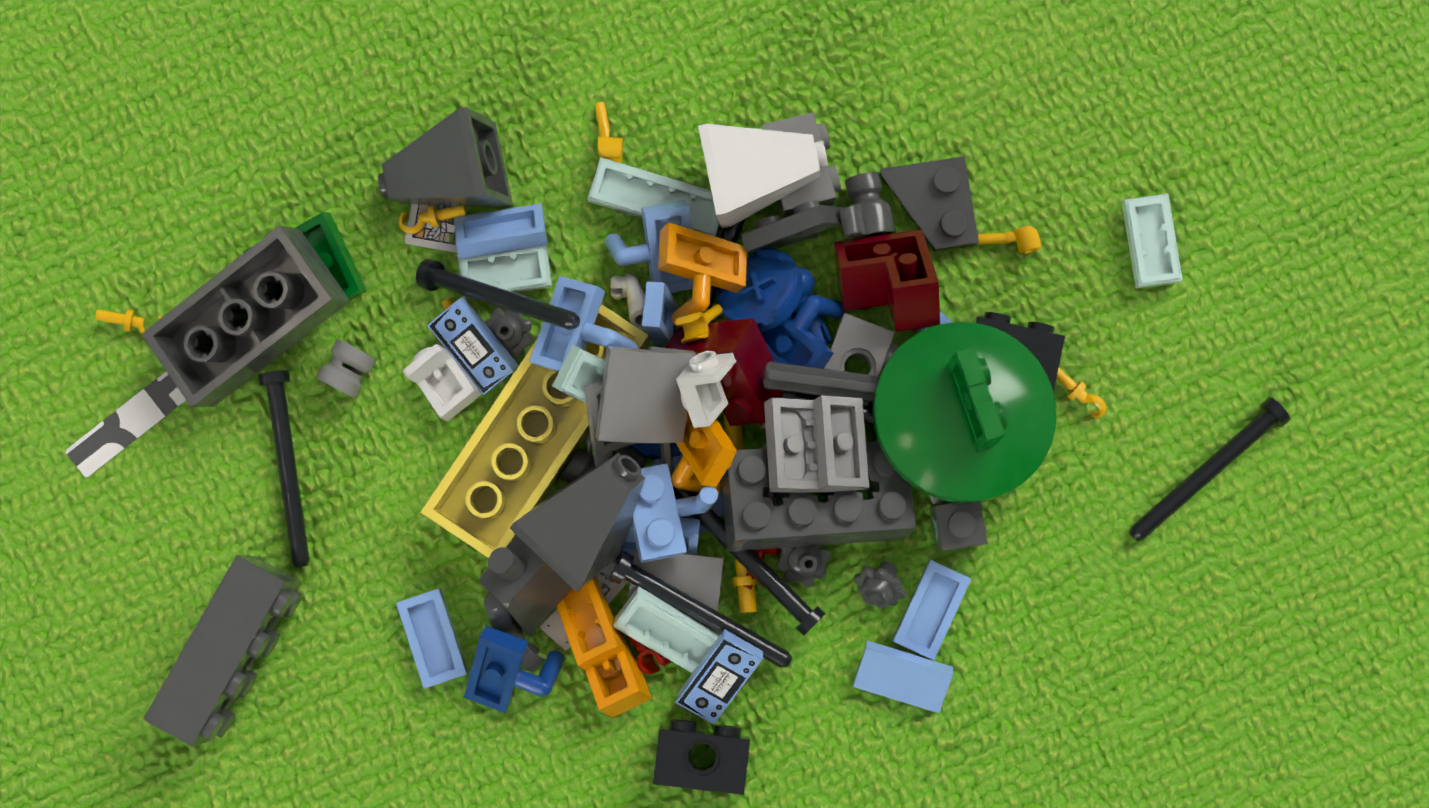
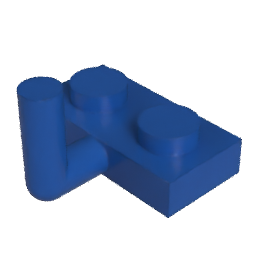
(793, 342)
(498, 670)

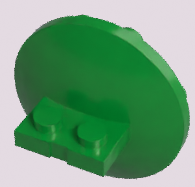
(964, 412)

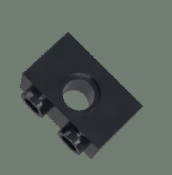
(726, 772)

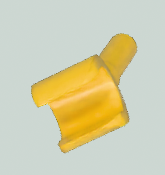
(608, 147)
(1026, 239)
(696, 324)

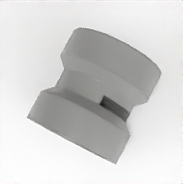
(339, 376)

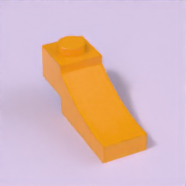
(602, 650)

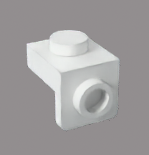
(442, 381)
(701, 386)

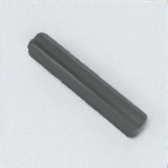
(819, 381)

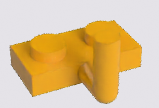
(704, 260)
(705, 457)

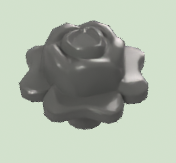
(510, 331)
(803, 564)
(879, 585)

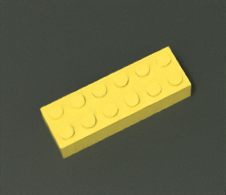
(517, 451)

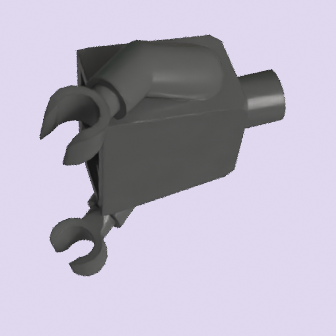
(522, 593)

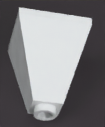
(756, 167)

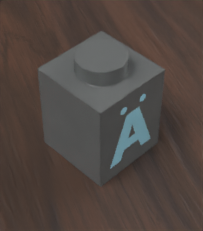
(958, 525)

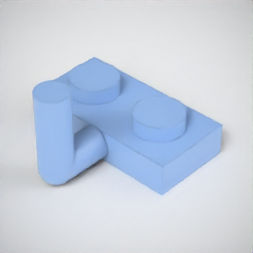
(654, 219)
(555, 342)
(658, 515)

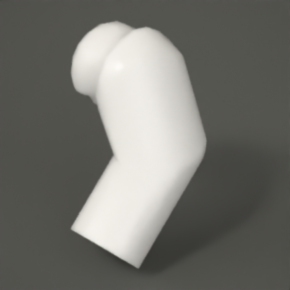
(629, 288)

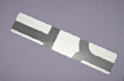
(125, 425)

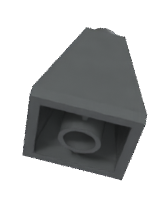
(450, 166)
(585, 521)

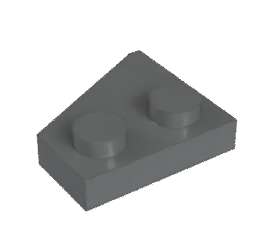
(936, 200)
(803, 225)

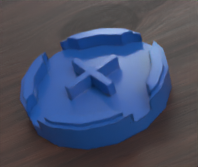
(770, 291)

